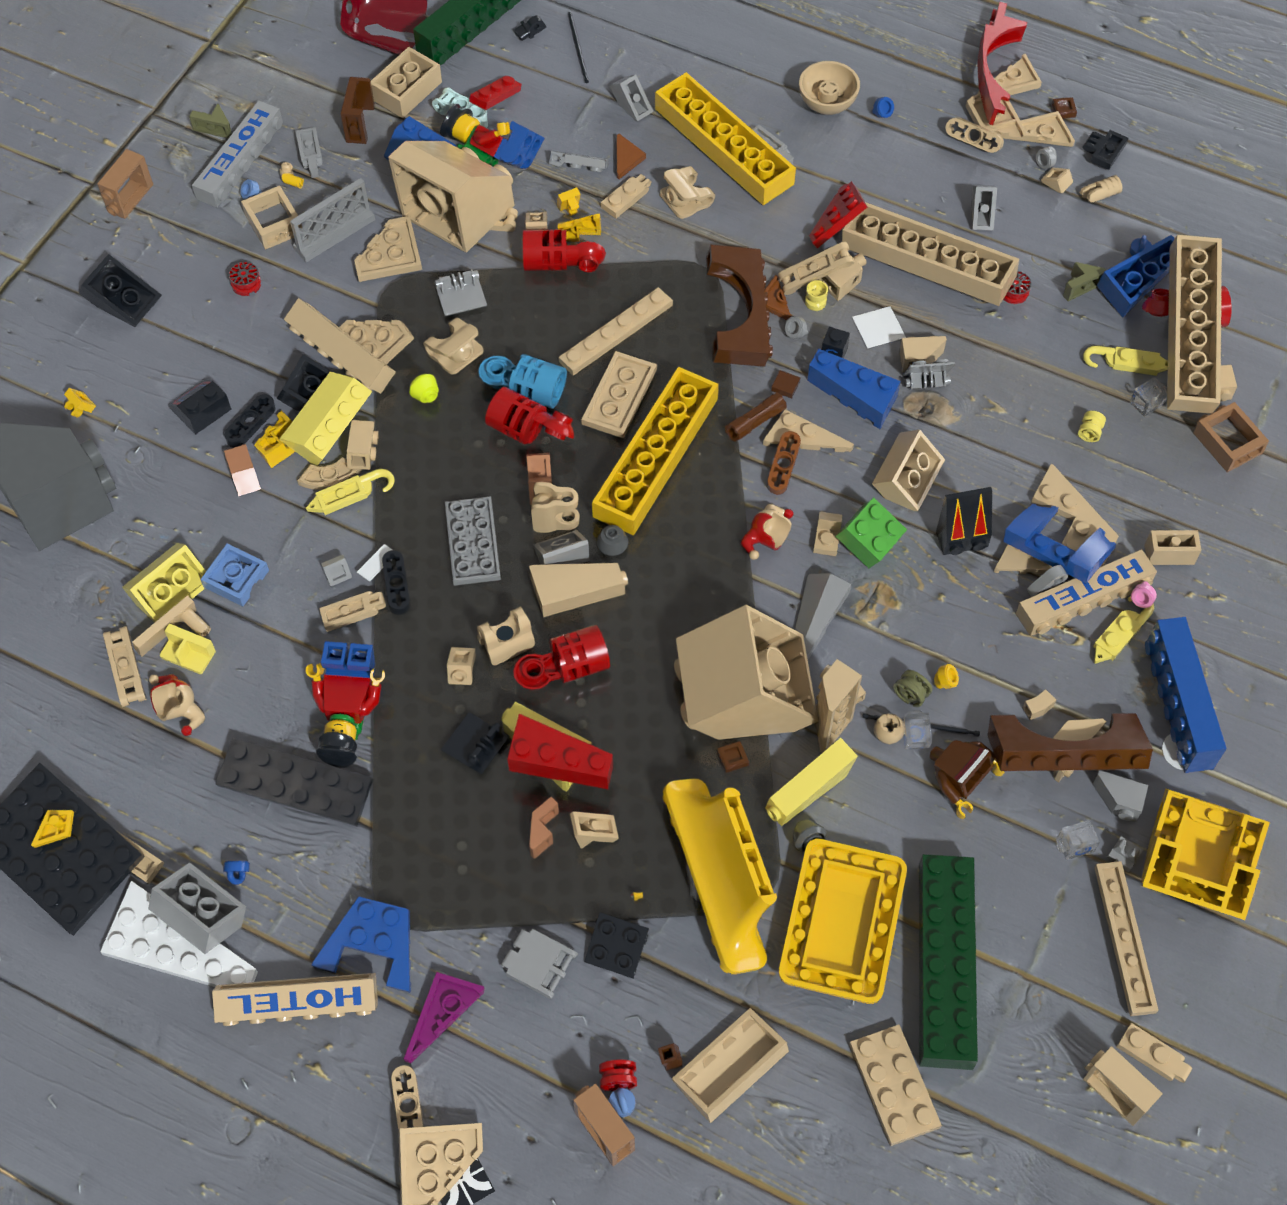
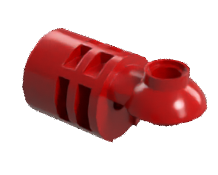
(550, 252)
(1158, 304)
(524, 418)
(570, 658)

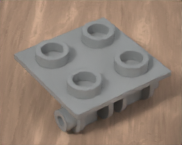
(460, 292)
(937, 370)

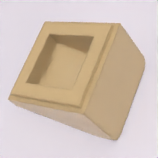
(1058, 179)

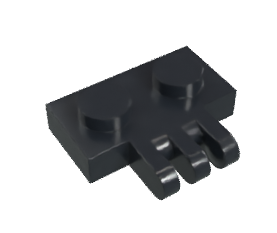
(1105, 148)

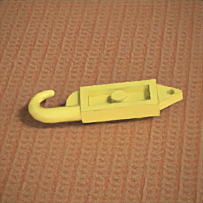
(1128, 359)
(348, 492)
(1120, 633)

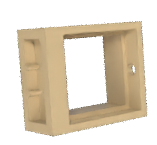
(270, 235)
(1121, 1085)

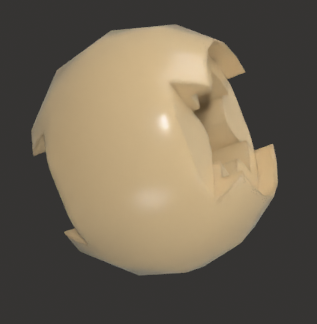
(881, 731)

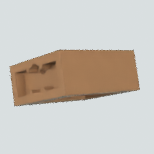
(127, 166)
(1215, 445)
(603, 1124)

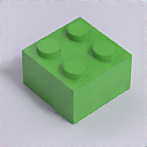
(871, 533)

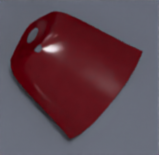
(390, 14)

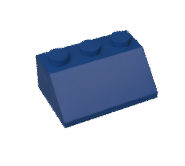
(411, 131)

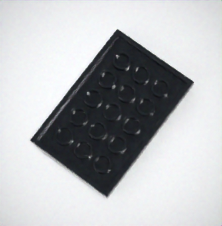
(70, 874)

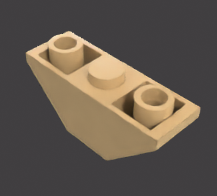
(1076, 731)

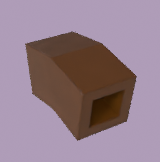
(669, 1050)

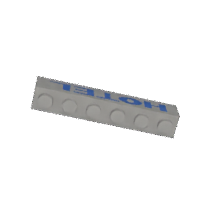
(237, 154)

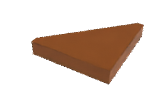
(627, 156)
(776, 299)

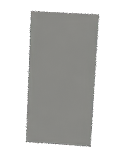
(472, 541)

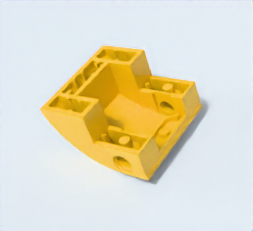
(1204, 854)

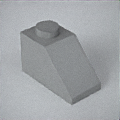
(631, 97)
(983, 207)
(1121, 795)

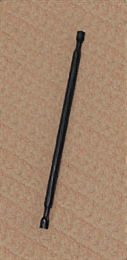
(578, 47)
(934, 726)

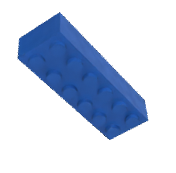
(1185, 695)

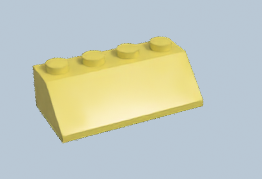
(325, 416)

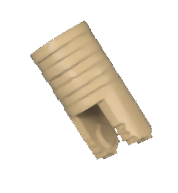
(1102, 189)

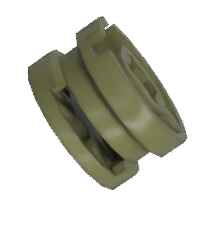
(912, 688)

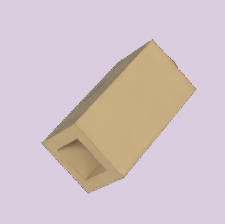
(360, 445)

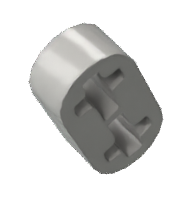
(1050, 579)

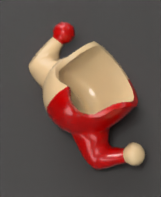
(768, 528)
(175, 699)

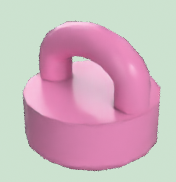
(1143, 595)

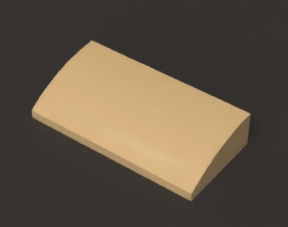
(730, 1065)

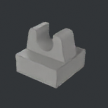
(336, 570)
(1125, 852)

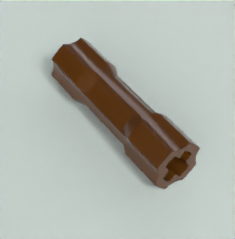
(746, 423)

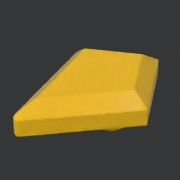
(54, 827)

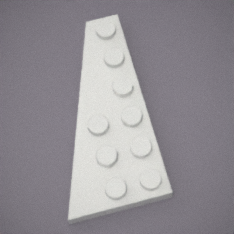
(149, 942)

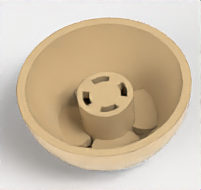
(829, 87)

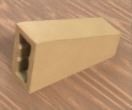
(575, 585)

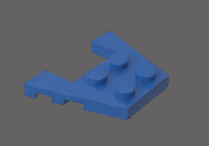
(376, 930)

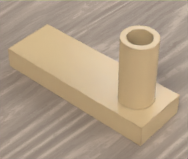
(180, 613)

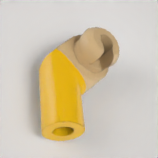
(288, 176)

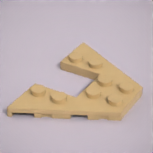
(1041, 129)
(1058, 492)

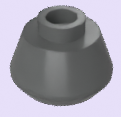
(612, 540)
(805, 832)

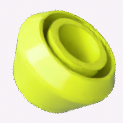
(424, 388)

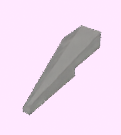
(819, 605)

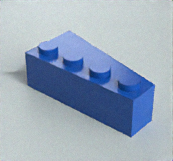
(1136, 276)
(854, 385)

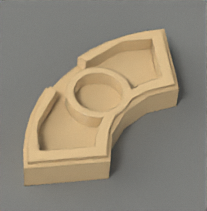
(326, 476)

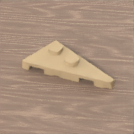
(811, 435)

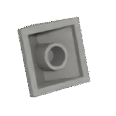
(563, 549)

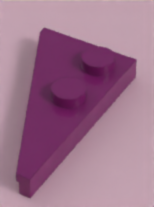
(443, 1006)

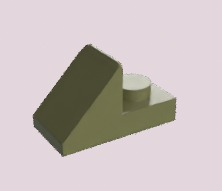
(212, 124)
(1083, 280)

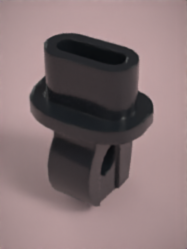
(530, 28)

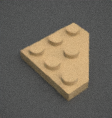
(390, 252)
(380, 337)
(435, 1160)

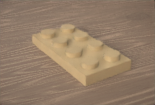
(619, 394)
(895, 1085)

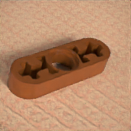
(782, 453)

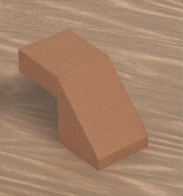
(242, 470)
(538, 470)
(540, 836)

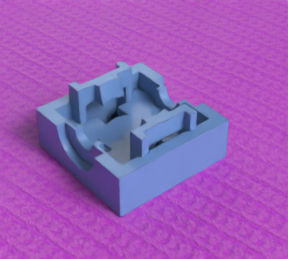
(229, 567)

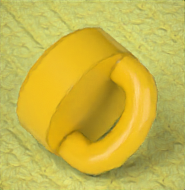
(946, 677)

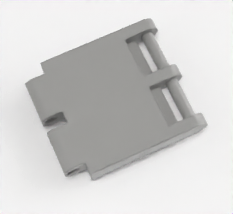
(537, 962)

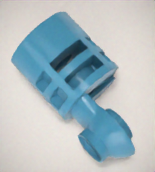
(531, 378)

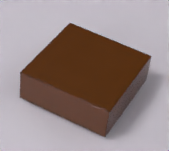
(1065, 107)
(785, 384)
(733, 756)

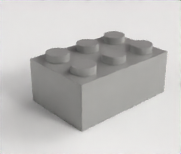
(197, 908)

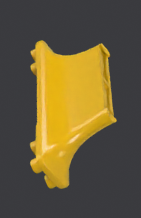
(724, 869)

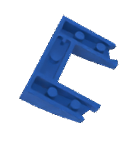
(1080, 564)

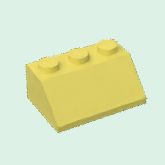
(166, 582)

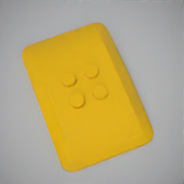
(843, 921)

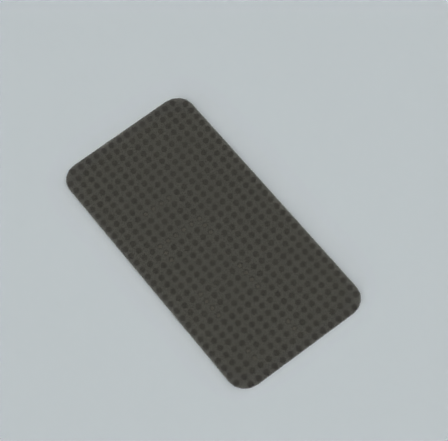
(460, 840)

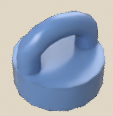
(249, 189)
(622, 1101)

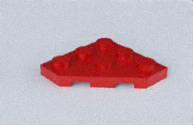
(841, 210)

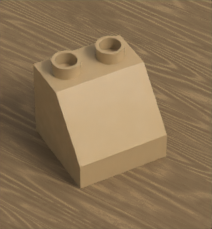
(438, 176)
(745, 677)

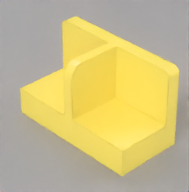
(187, 649)

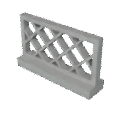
(336, 228)

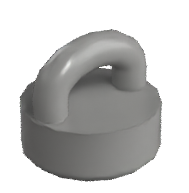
(1046, 157)
(795, 327)

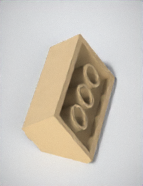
(835, 702)

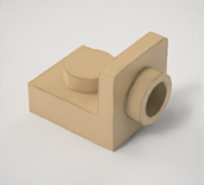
(460, 666)

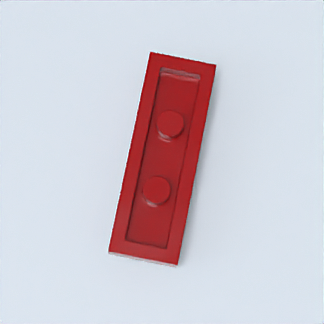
(495, 92)

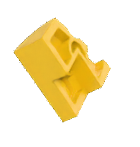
(583, 226)
(270, 446)

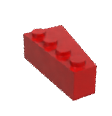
(557, 756)

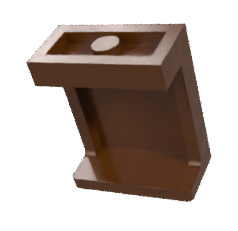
(357, 98)

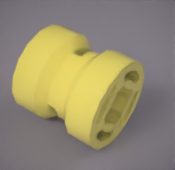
(816, 295)
(1092, 425)

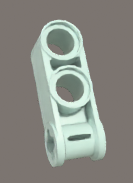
(451, 97)

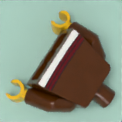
(962, 769)

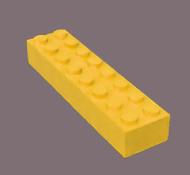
(725, 138)
(655, 451)

